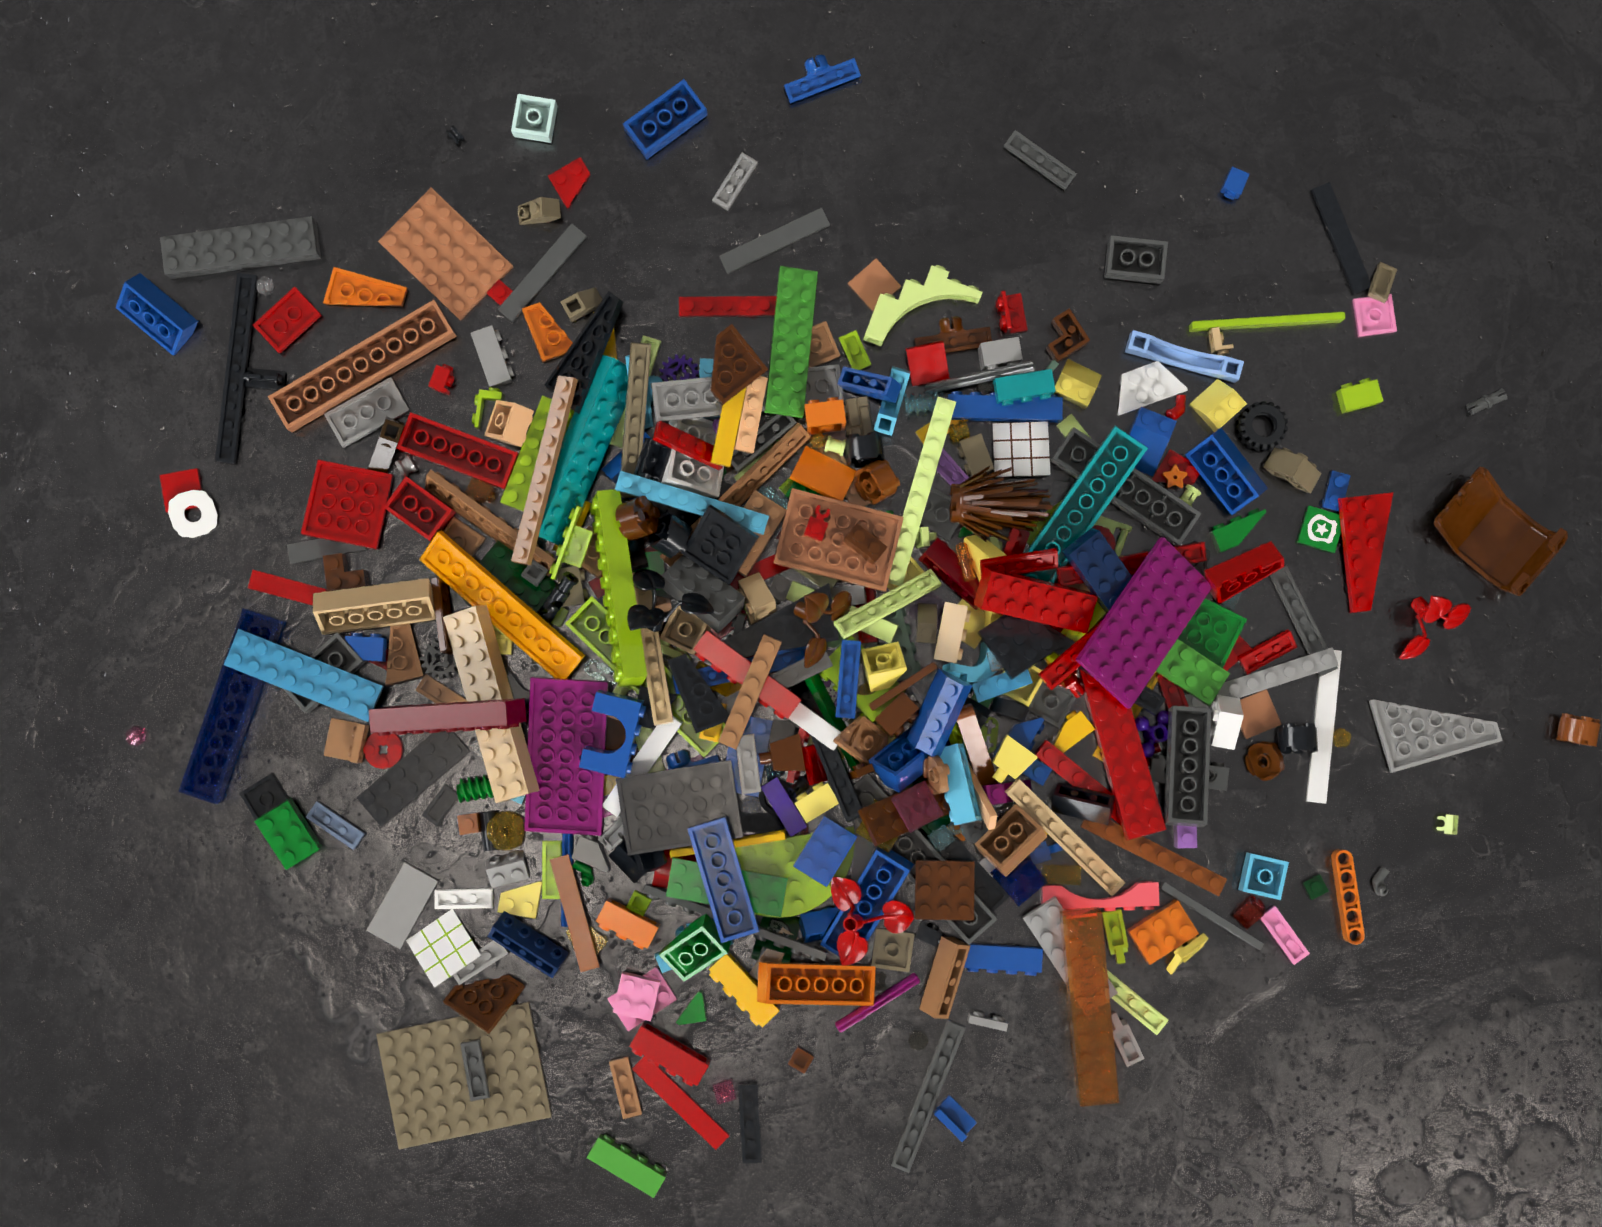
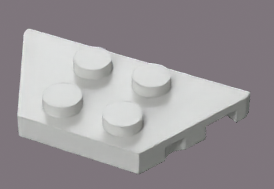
(1146, 387)

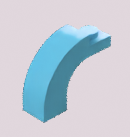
(889, 411)
(973, 674)

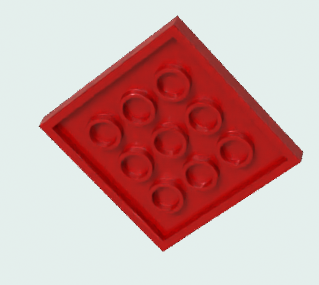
(347, 504)

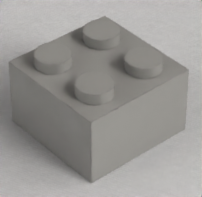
(999, 353)

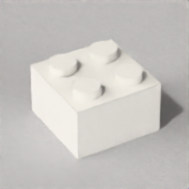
(1225, 721)

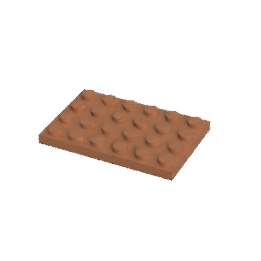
(445, 253)
(832, 556)

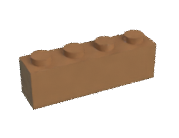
(944, 977)

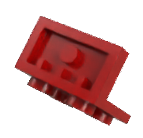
(1012, 313)

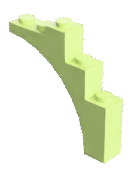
(936, 287)

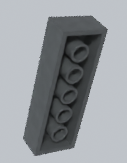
(1187, 766)

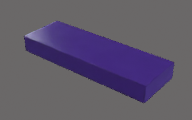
(783, 806)

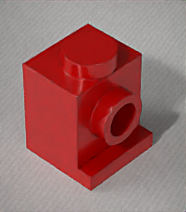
(442, 378)

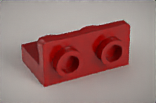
(1017, 542)

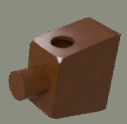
(784, 755)

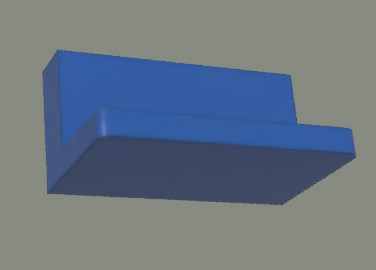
(954, 1118)

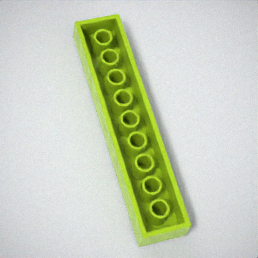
(618, 588)
(591, 628)

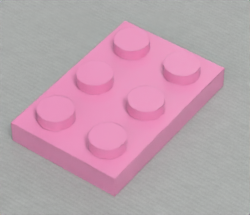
(665, 998)

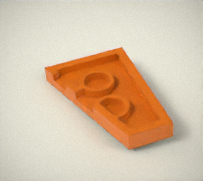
(547, 335)

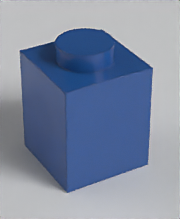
(1234, 183)

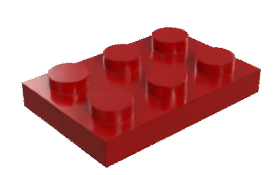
(287, 320)

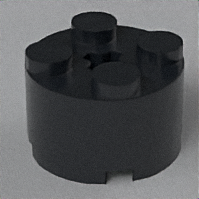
(864, 449)
(670, 535)
(1297, 739)

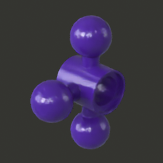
(1142, 724)

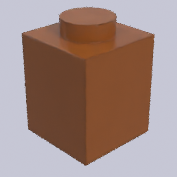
(469, 823)

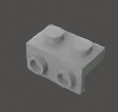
(506, 868)

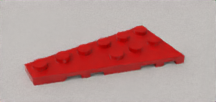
(1363, 536)

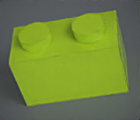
(1359, 396)

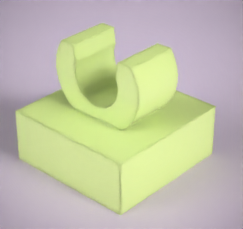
(924, 537)
(1451, 824)

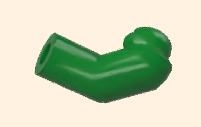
(586, 873)

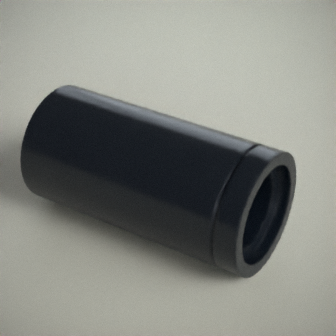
(484, 818)

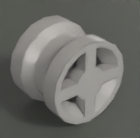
(406, 465)

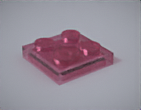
(917, 806)

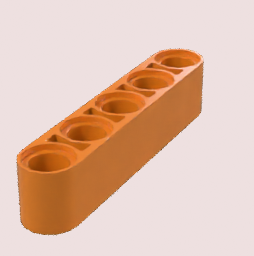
(1351, 905)

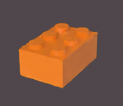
(825, 416)
(627, 924)
(1162, 931)

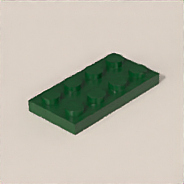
(499, 564)

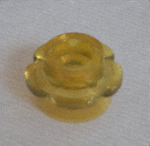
(1346, 738)

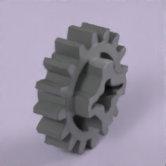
(431, 667)

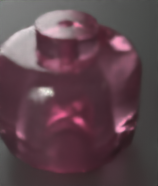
(135, 736)

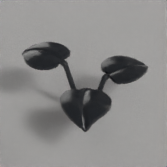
(641, 617)

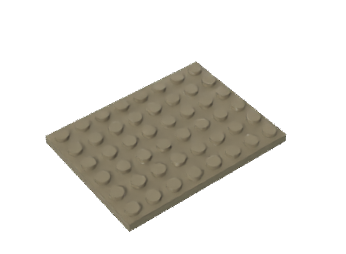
(430, 1083)

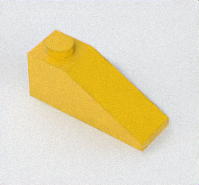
(1072, 731)

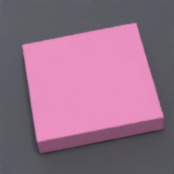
(1374, 316)

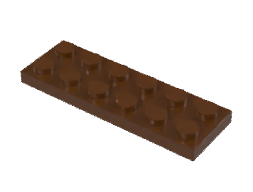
(885, 822)

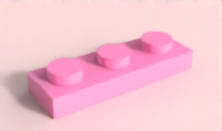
(1284, 935)

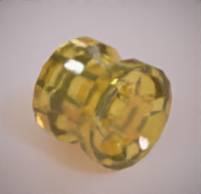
(959, 431)

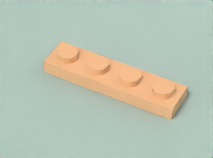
(750, 415)

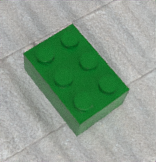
(288, 833)

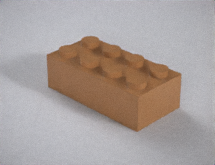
(776, 514)

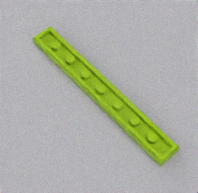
(1268, 321)

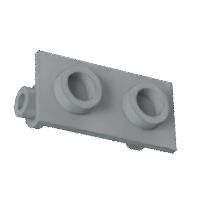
(613, 835)

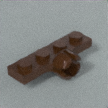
(956, 337)

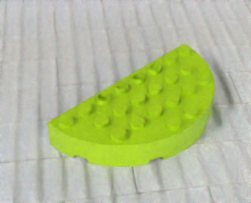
(778, 860)

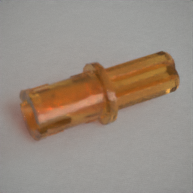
(965, 562)

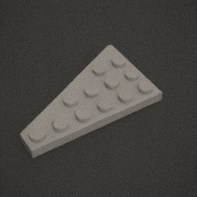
(1422, 735)

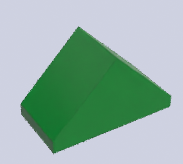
(694, 1011)

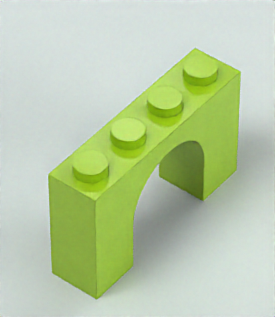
(863, 701)

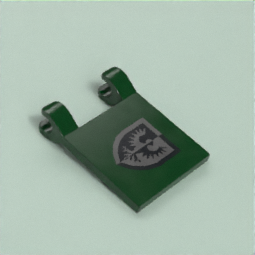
(775, 924)

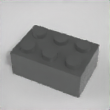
(1136, 259)

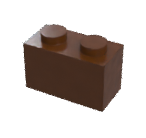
(865, 544)

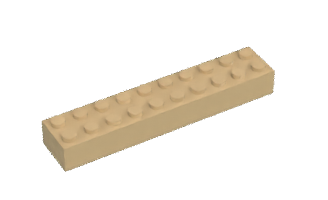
(486, 679)

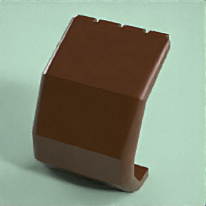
(1497, 535)

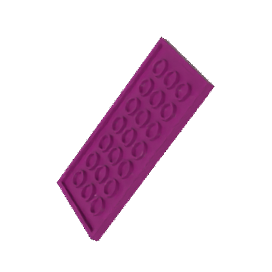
(1144, 623)
(557, 733)

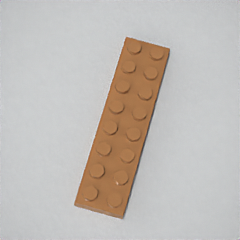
(480, 515)

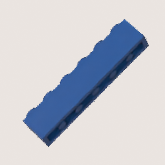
(985, 408)

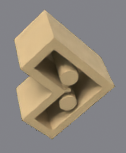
(758, 598)

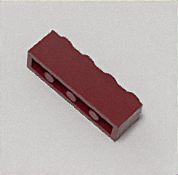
(945, 565)

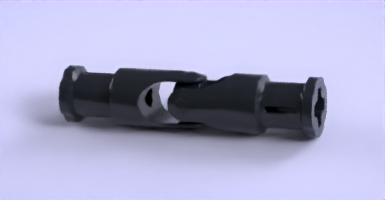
(559, 593)

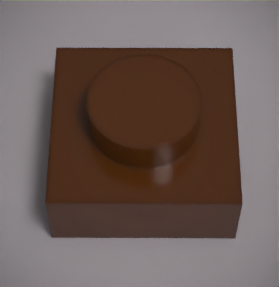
(860, 770)
(800, 1060)

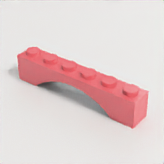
(1139, 894)

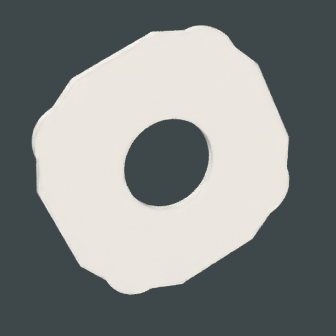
(208, 513)

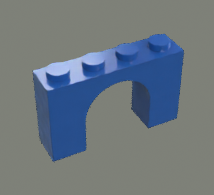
(628, 711)

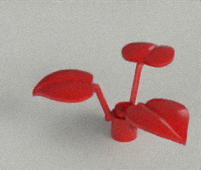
(1431, 612)
(849, 944)

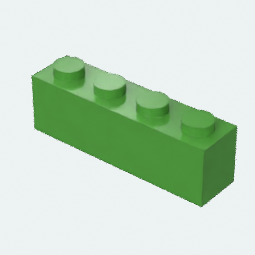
(627, 1165)

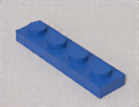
(848, 679)

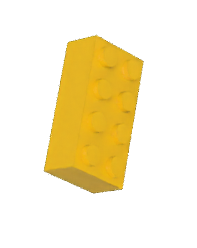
(743, 988)

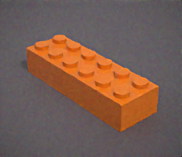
(815, 984)

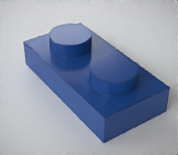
(1335, 489)

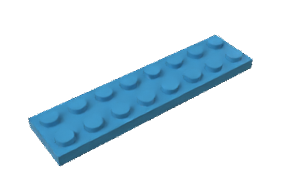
(303, 675)

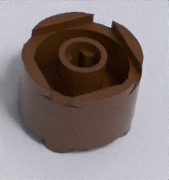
(637, 518)

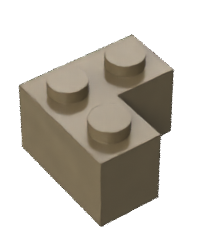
(1293, 468)

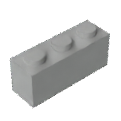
(492, 356)

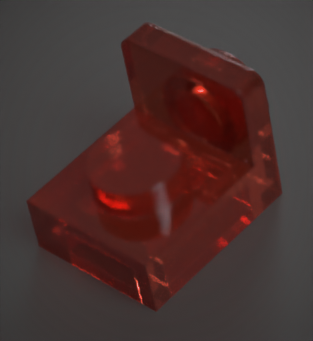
(1250, 912)

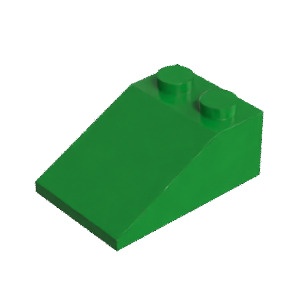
(695, 948)

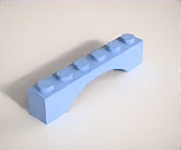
(1199, 362)

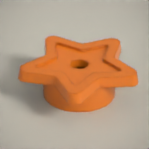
(1180, 476)

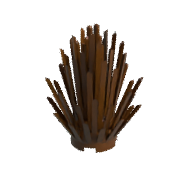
(990, 505)

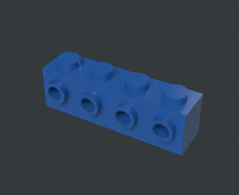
(1004, 957)

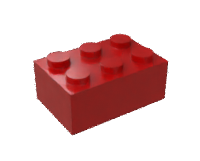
(419, 509)

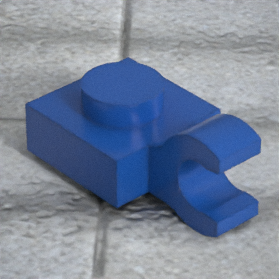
(1042, 852)

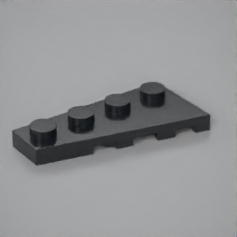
(699, 700)

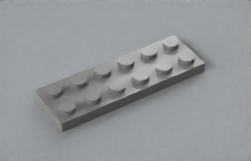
(1046, 927)

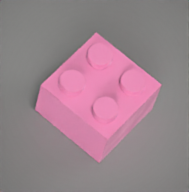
(637, 996)

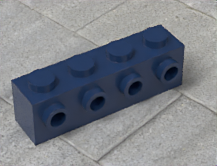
(528, 944)

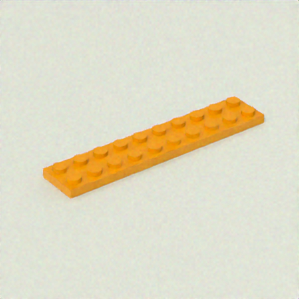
(505, 608)

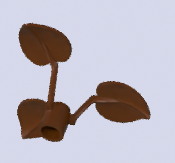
(811, 611)

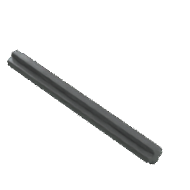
(980, 377)

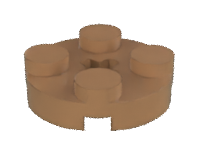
(937, 773)

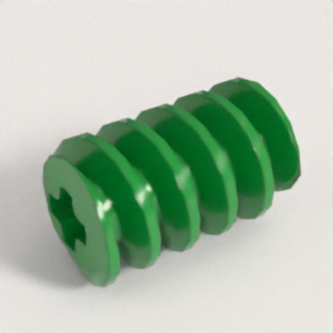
(474, 789)

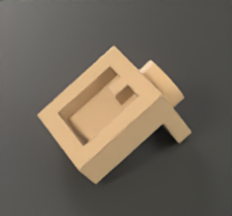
(1216, 339)

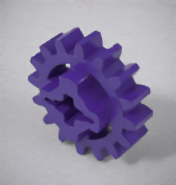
(668, 372)

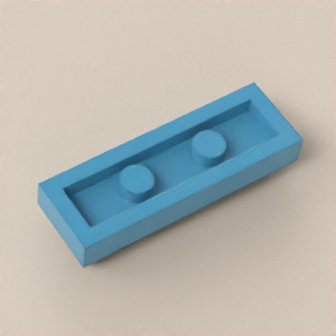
(999, 685)

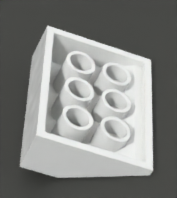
(689, 473)

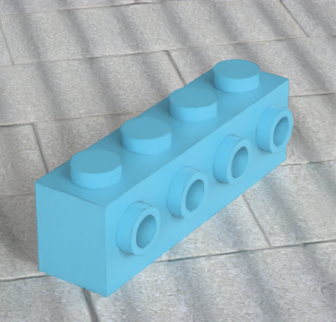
(961, 791)

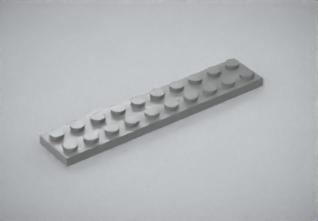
(694, 399)

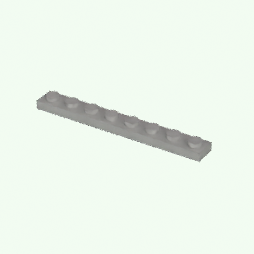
(1273, 676)

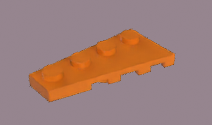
(360, 290)

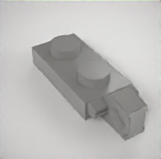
(1125, 1041)

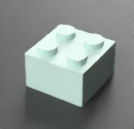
(534, 118)

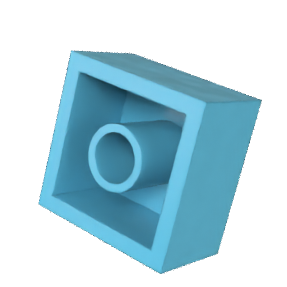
(1263, 876)

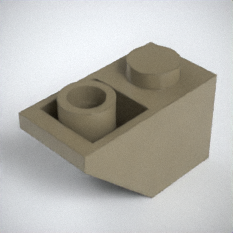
(539, 211)
(581, 303)

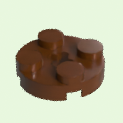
(1271, 753)

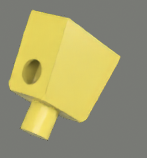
(1011, 759)

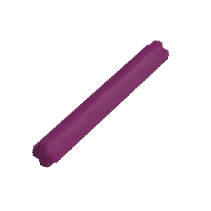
(879, 1001)

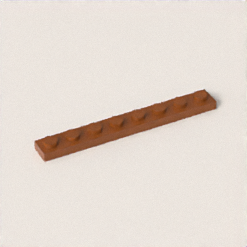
(1159, 856)

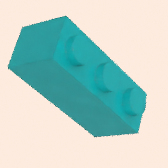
(1024, 387)

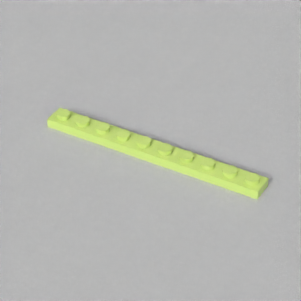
(921, 487)

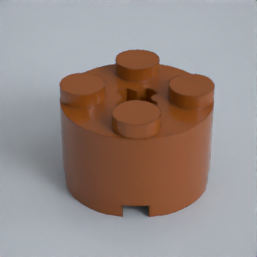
(876, 481)
(1578, 729)

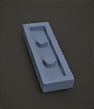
(335, 825)

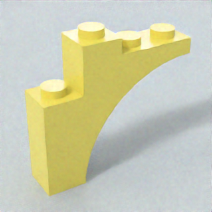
(981, 550)

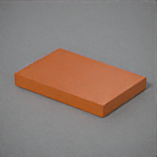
(823, 474)

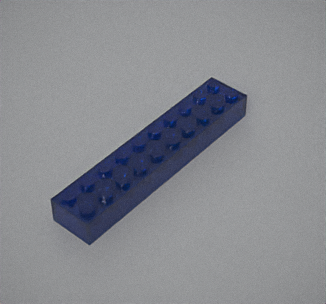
(226, 719)

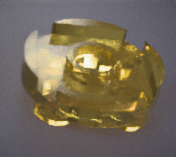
(515, 830)

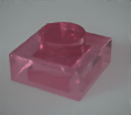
(724, 1091)

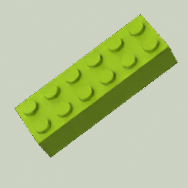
(521, 476)

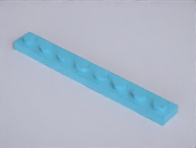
(688, 501)

